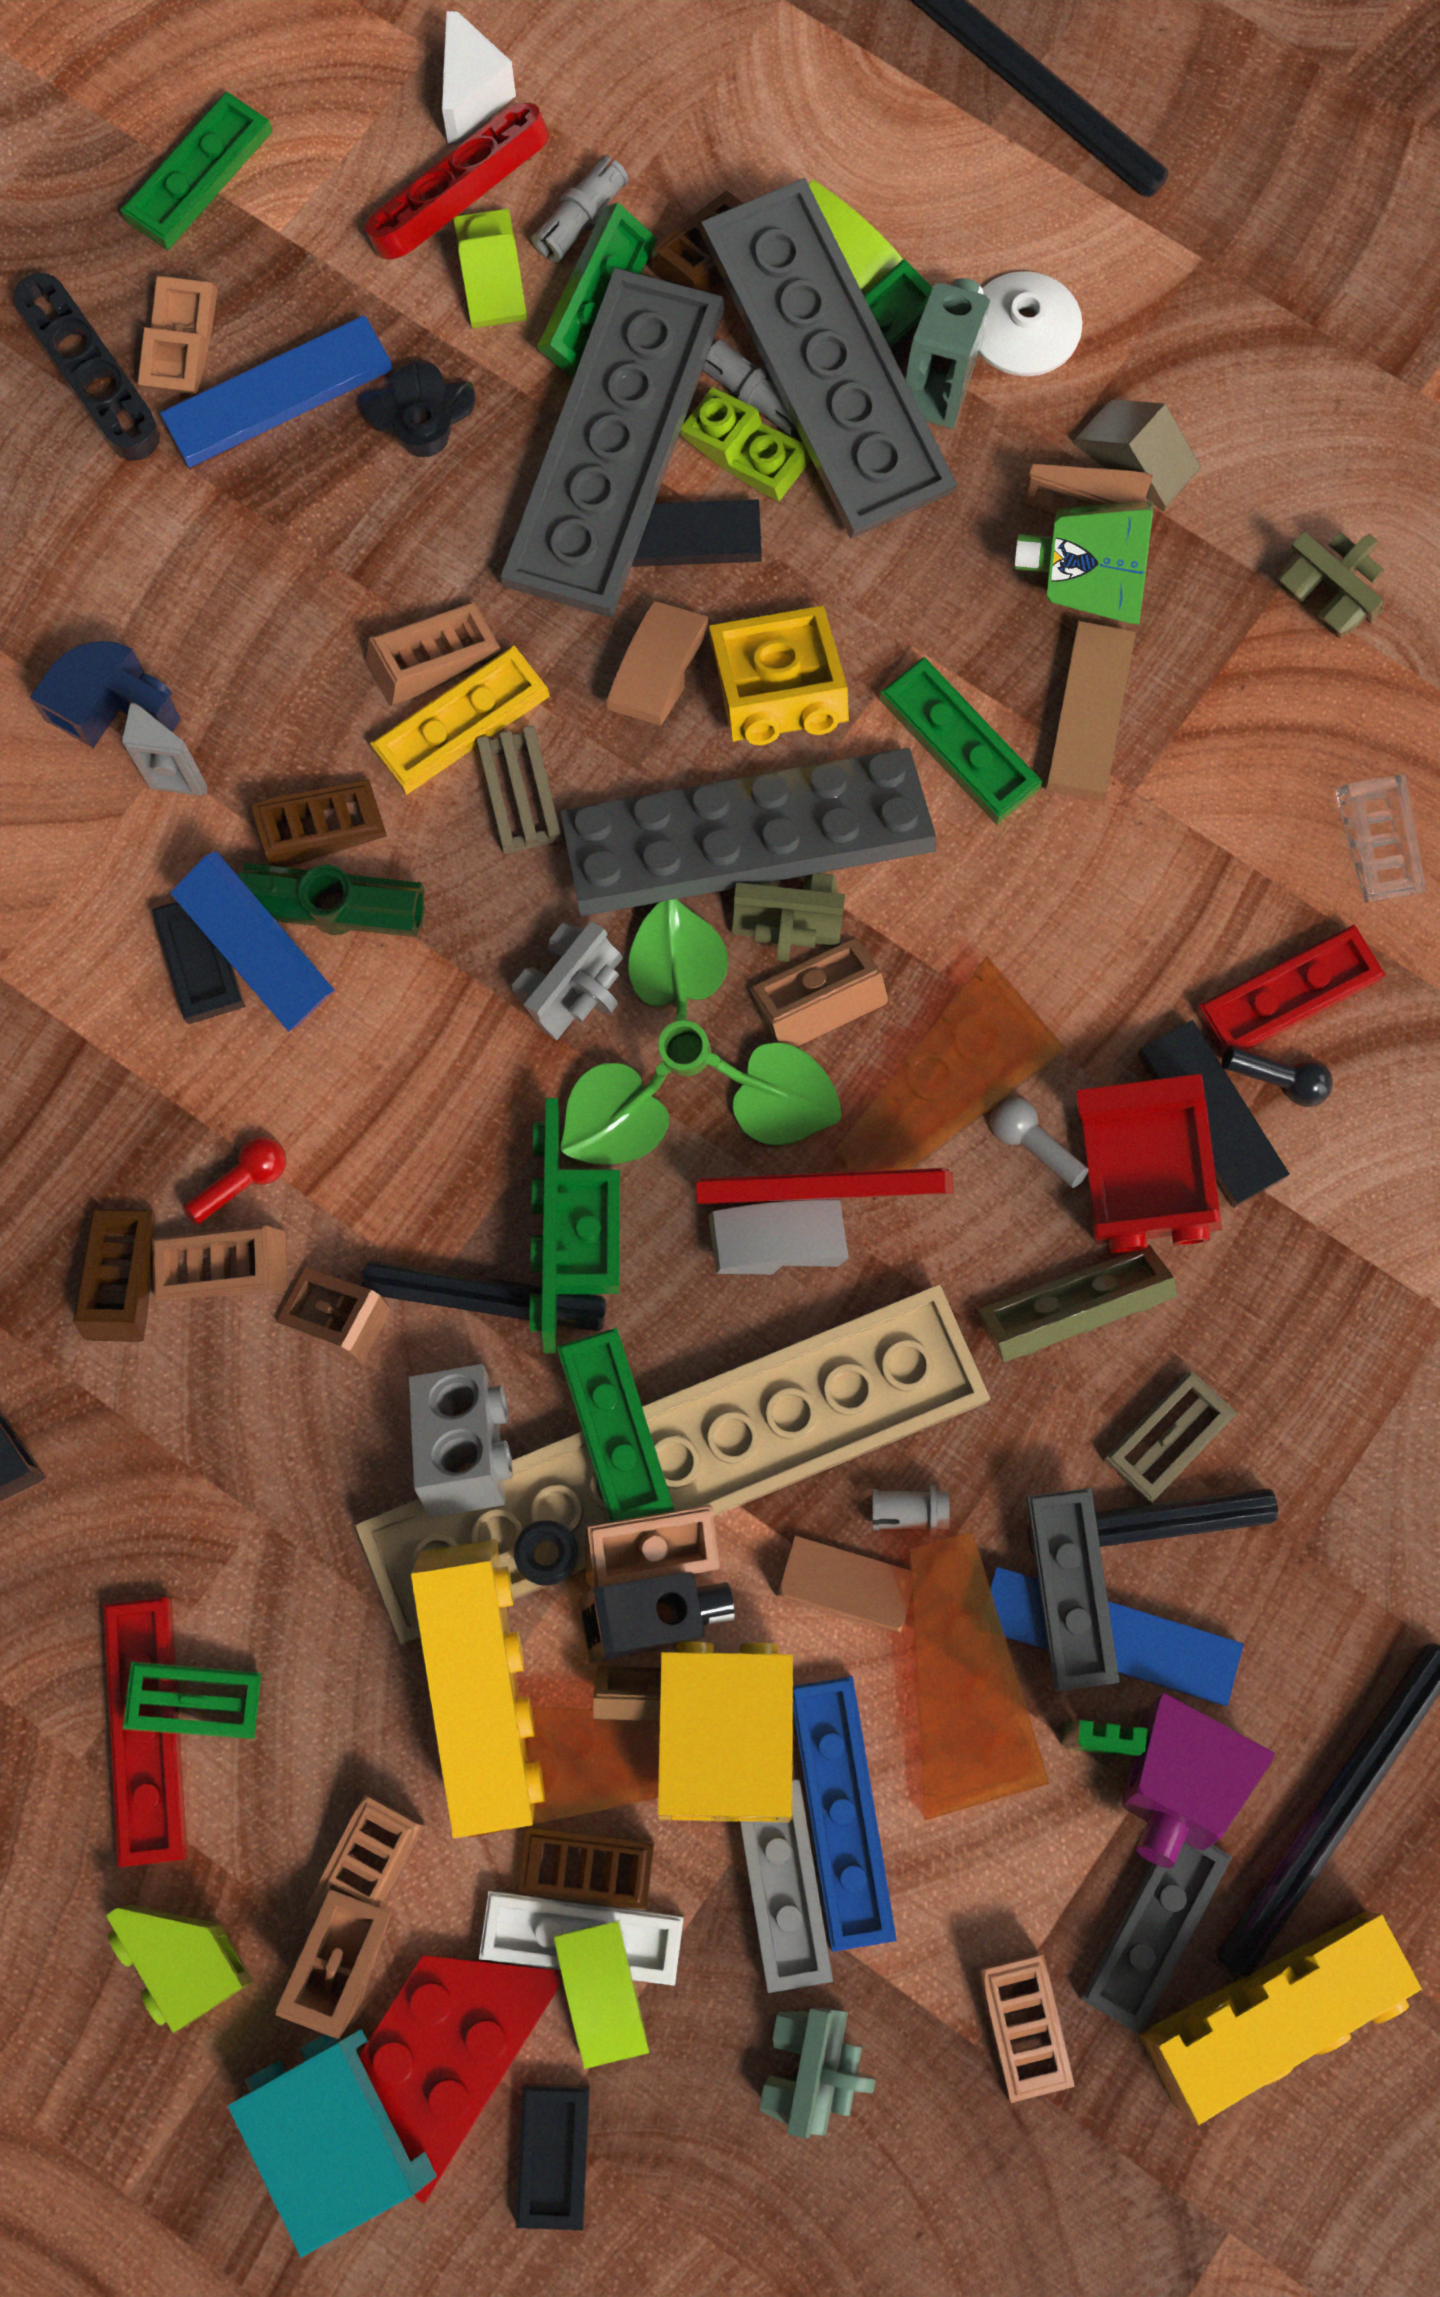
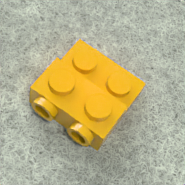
(780, 675)

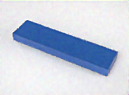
(276, 391)
(1144, 1644)
(842, 1814)

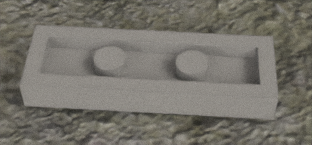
(787, 1900)

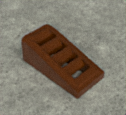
(669, 254)
(294, 806)
(115, 1313)
(640, 1874)

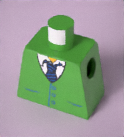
(1094, 558)

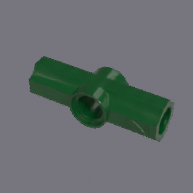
(366, 903)

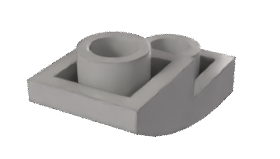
(778, 1235)

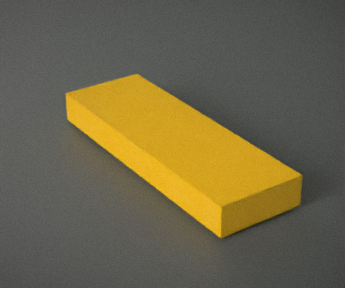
(454, 720)

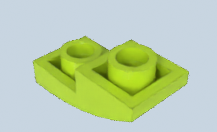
(862, 245)
(742, 445)
(601, 1994)

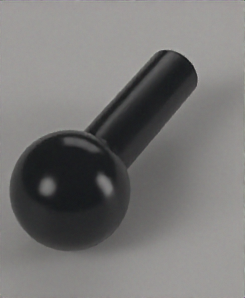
(1304, 1082)

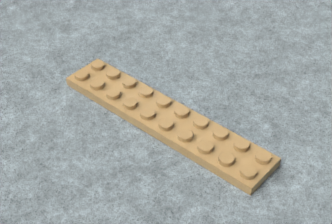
(717, 1440)

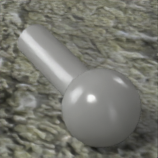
(1016, 1123)

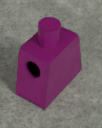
(1189, 1779)

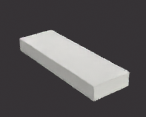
(524, 1927)

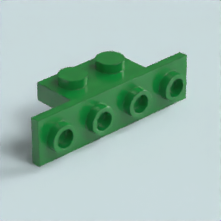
(579, 1229)

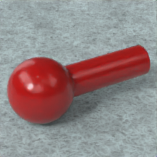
(258, 1162)

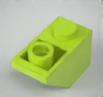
(181, 1960)

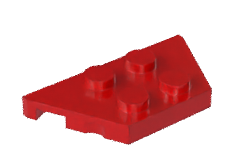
(450, 2048)

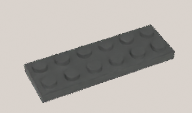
(827, 357)
(613, 442)
(747, 831)

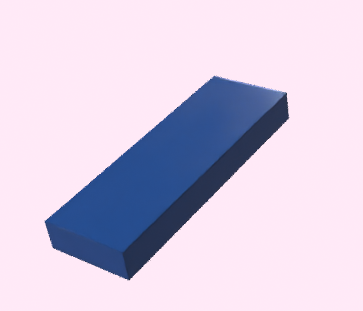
(252, 941)

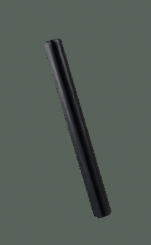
(1050, 93)
(1333, 1815)

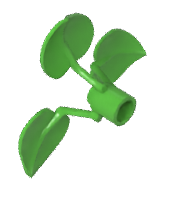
(617, 1118)

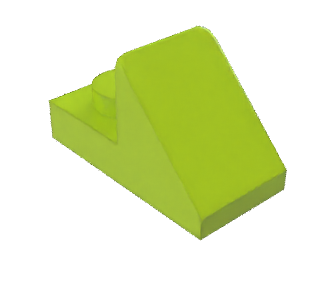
(490, 268)

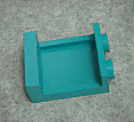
(325, 2143)

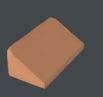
(820, 994)
(651, 1546)
(847, 1585)

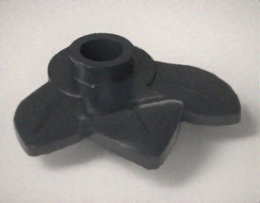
(419, 407)

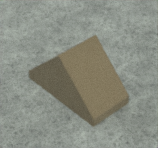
(1142, 440)

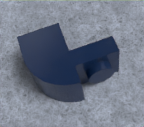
(94, 684)

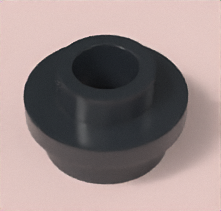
(542, 1532)

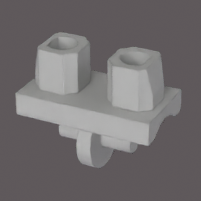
(576, 981)

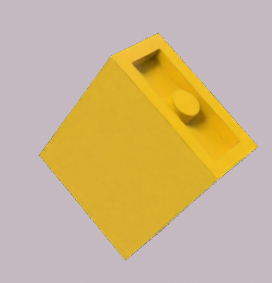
(726, 1734)

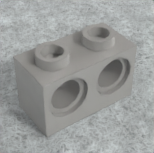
(448, 1441)

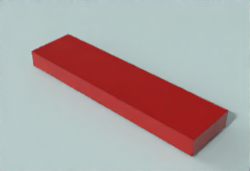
(825, 1186)
(144, 1762)

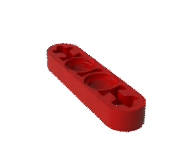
(457, 181)

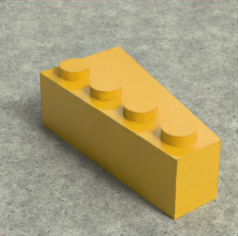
(474, 1688)
(1280, 2016)

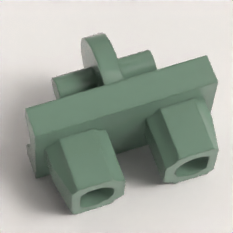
(825, 2072)

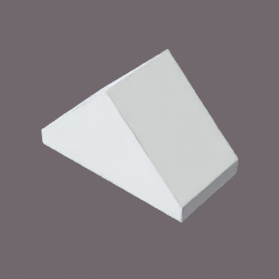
(475, 79)

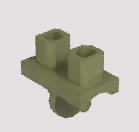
(1353, 597)
(790, 914)

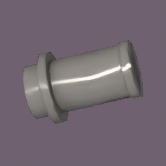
(911, 1510)

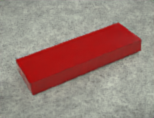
(1291, 991)

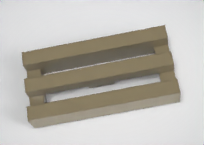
(508, 745)
(1133, 1474)

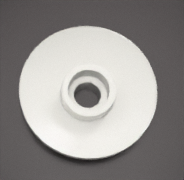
(1034, 343)

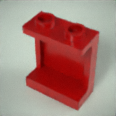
(1150, 1162)

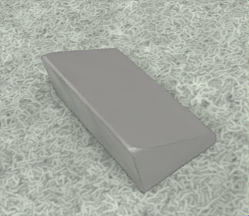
(161, 755)

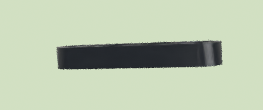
(87, 366)

